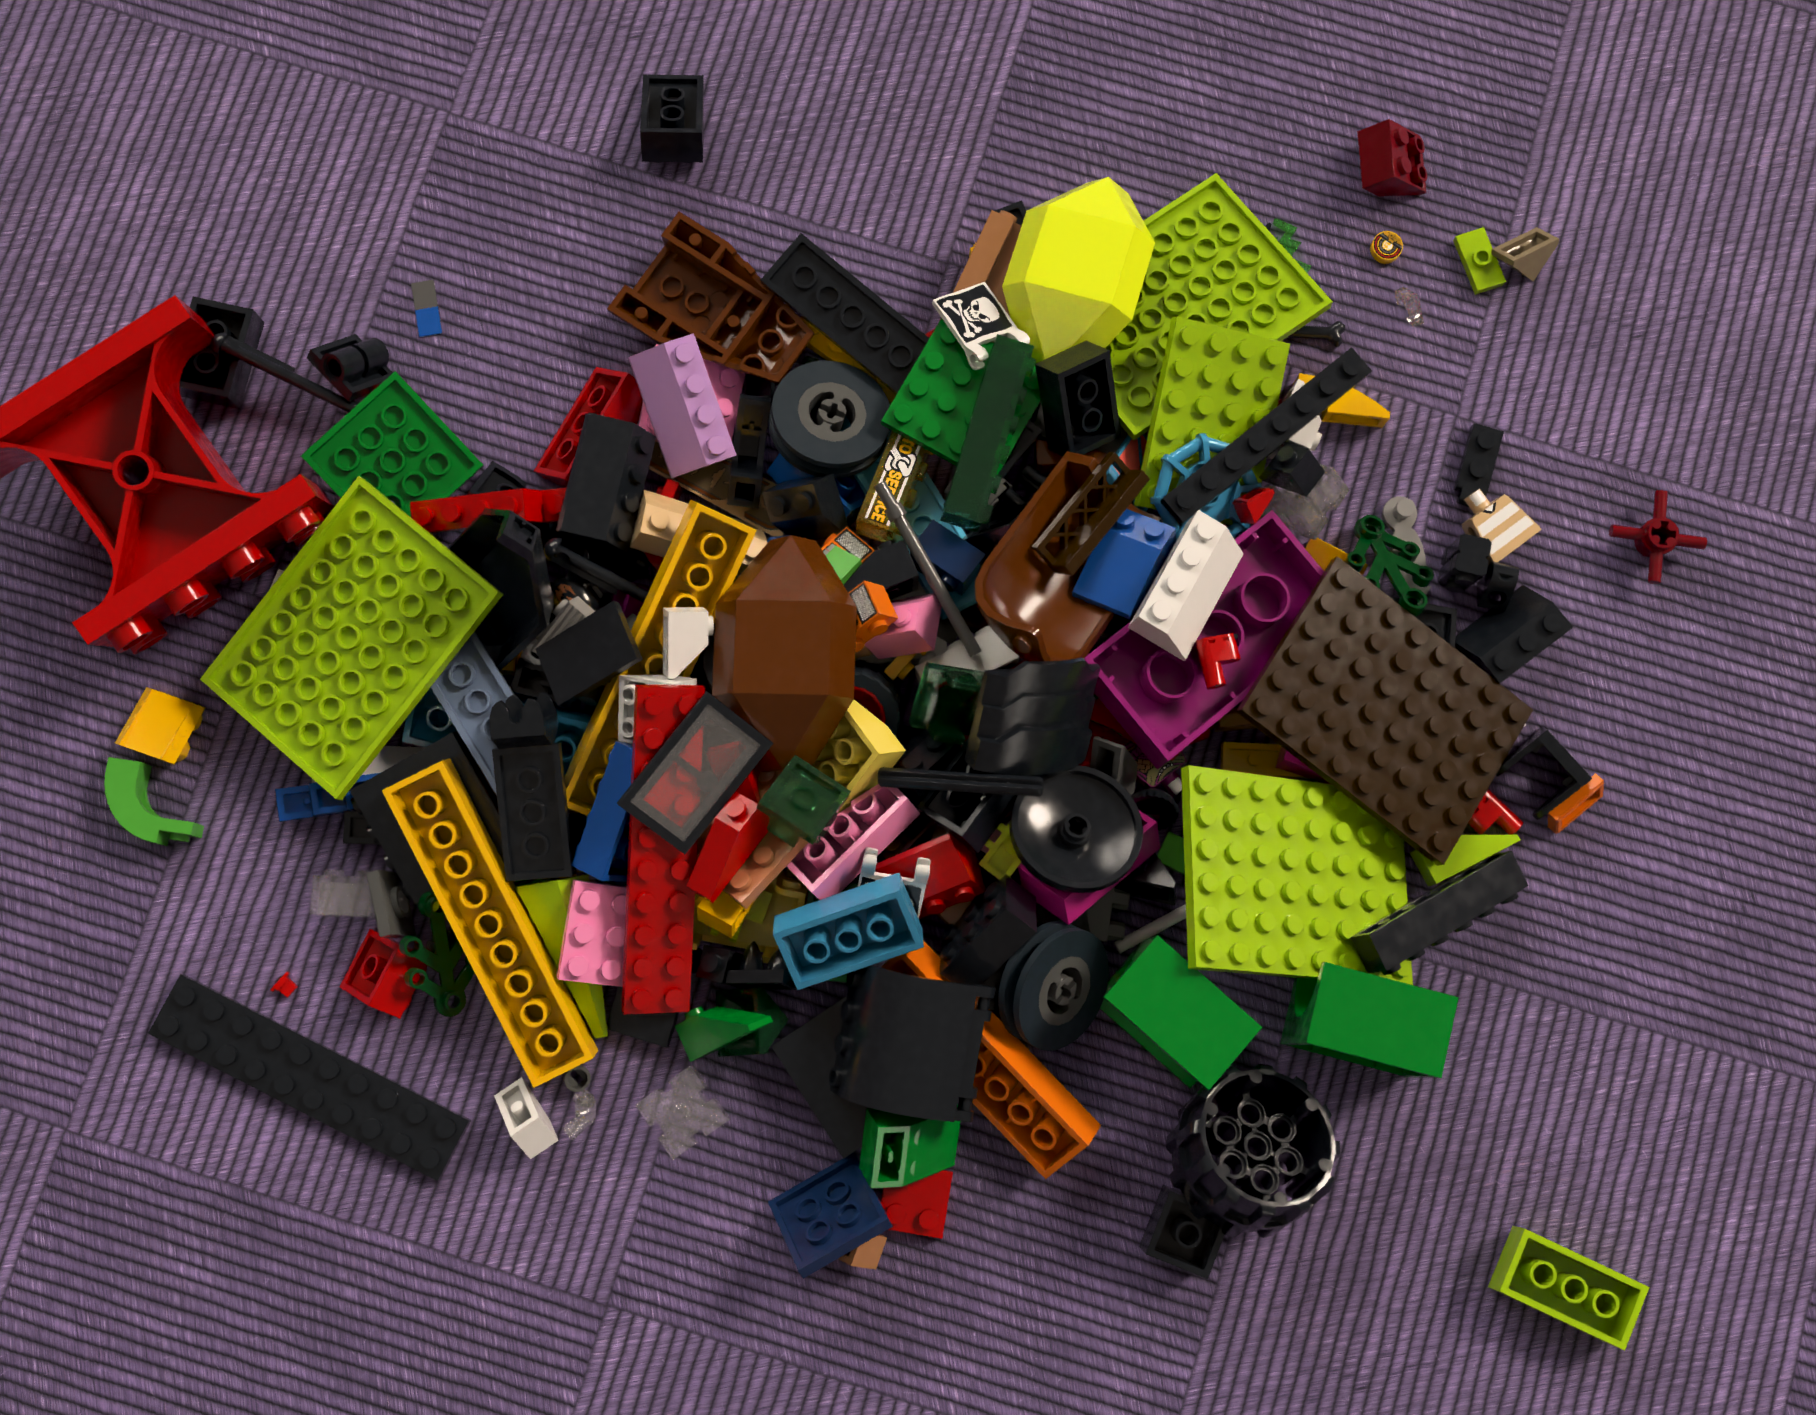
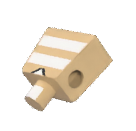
(1499, 522)

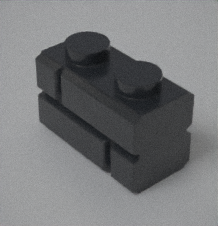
(1464, 562)

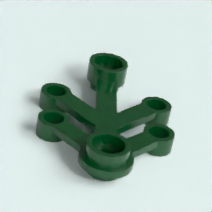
(1371, 532)
(442, 962)

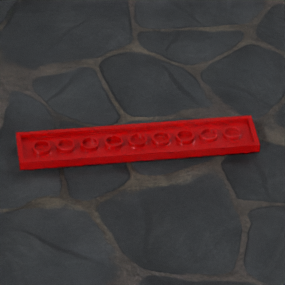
(657, 895)

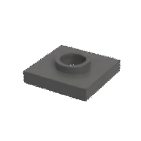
(390, 905)

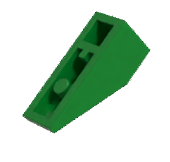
(716, 1028)

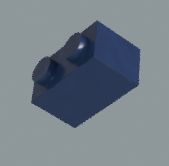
(951, 556)

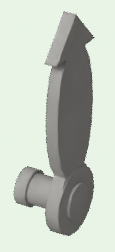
(1400, 516)

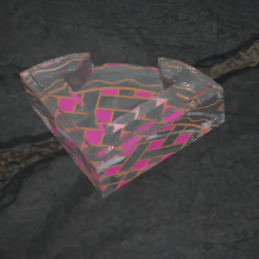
(1412, 305)

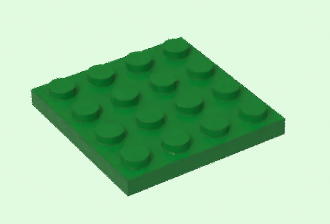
(940, 398)
(395, 447)

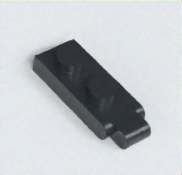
(1478, 461)

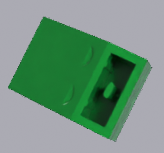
(905, 1148)

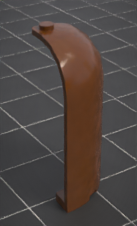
(1023, 596)

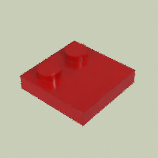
(920, 1205)

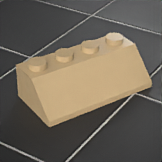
(659, 520)

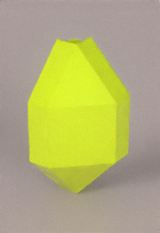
(1078, 268)

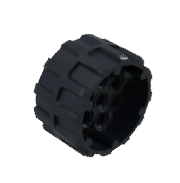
(1269, 1103)

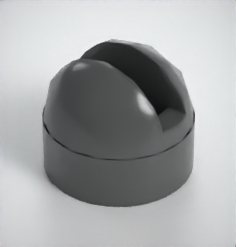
(572, 1084)

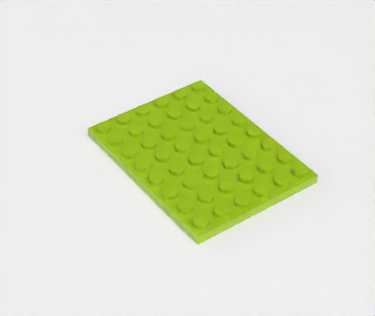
(1212, 268)
(350, 637)
(1283, 874)

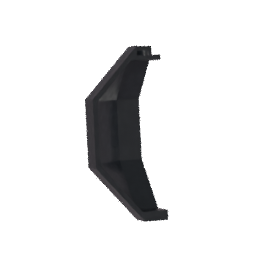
(512, 559)

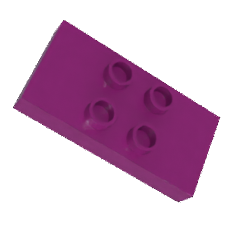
(1165, 698)

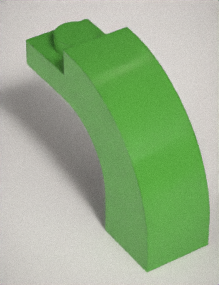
(128, 800)

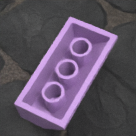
(682, 405)

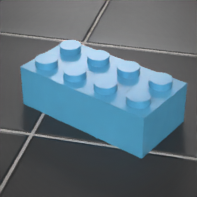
(848, 931)

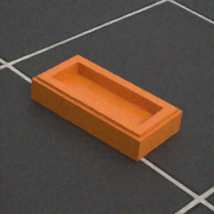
(1576, 804)

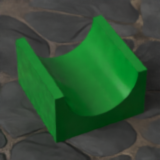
(1177, 1014)
(1371, 1021)

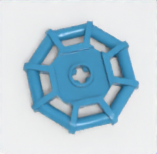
(1221, 506)

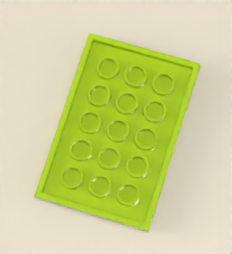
(1210, 385)

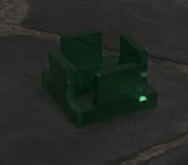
(946, 702)
(802, 803)

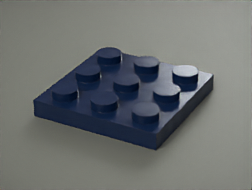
(829, 1215)

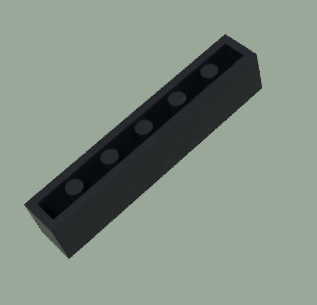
(1438, 913)

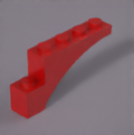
(460, 511)

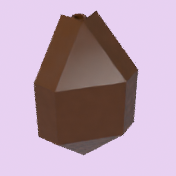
(786, 649)

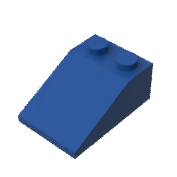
(1125, 563)

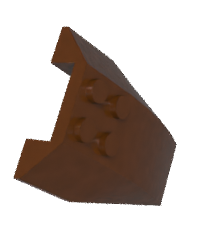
(710, 291)

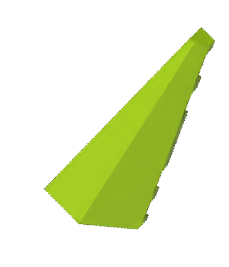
(548, 910)

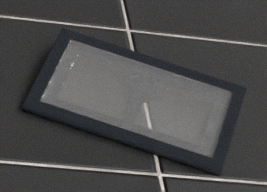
(695, 773)

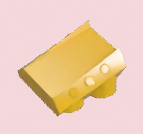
(161, 726)

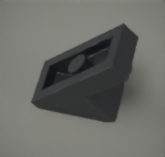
(1152, 884)

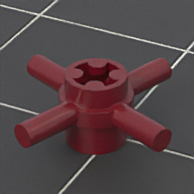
(1648, 544)

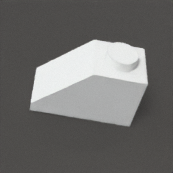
(684, 637)
(525, 1118)

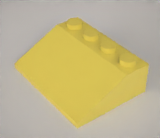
(858, 751)

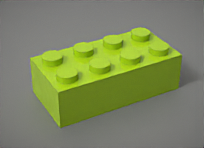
(1568, 1287)

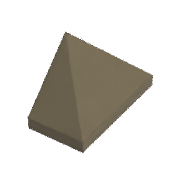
(1527, 252)

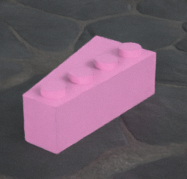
(869, 822)

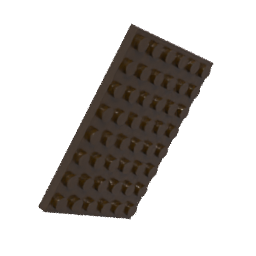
(1385, 711)

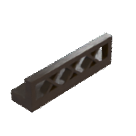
(1098, 522)

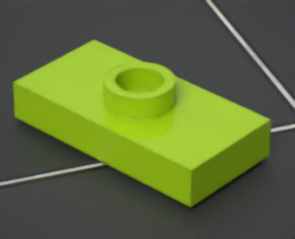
(1479, 264)

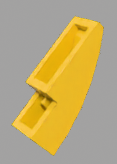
(1353, 408)

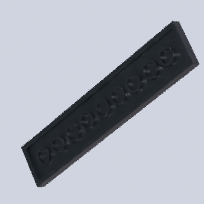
(857, 320)
(310, 1077)

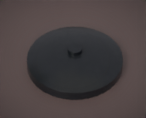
(1078, 832)

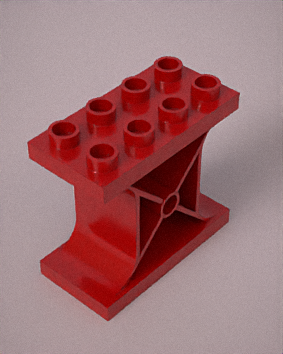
(184, 526)

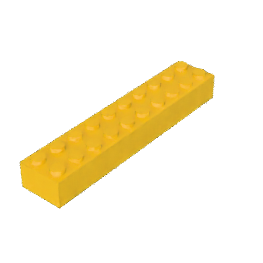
(692, 574)
(490, 922)

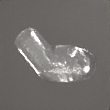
(584, 1114)

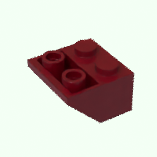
(1391, 160)

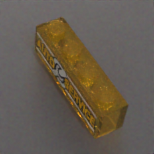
(901, 469)

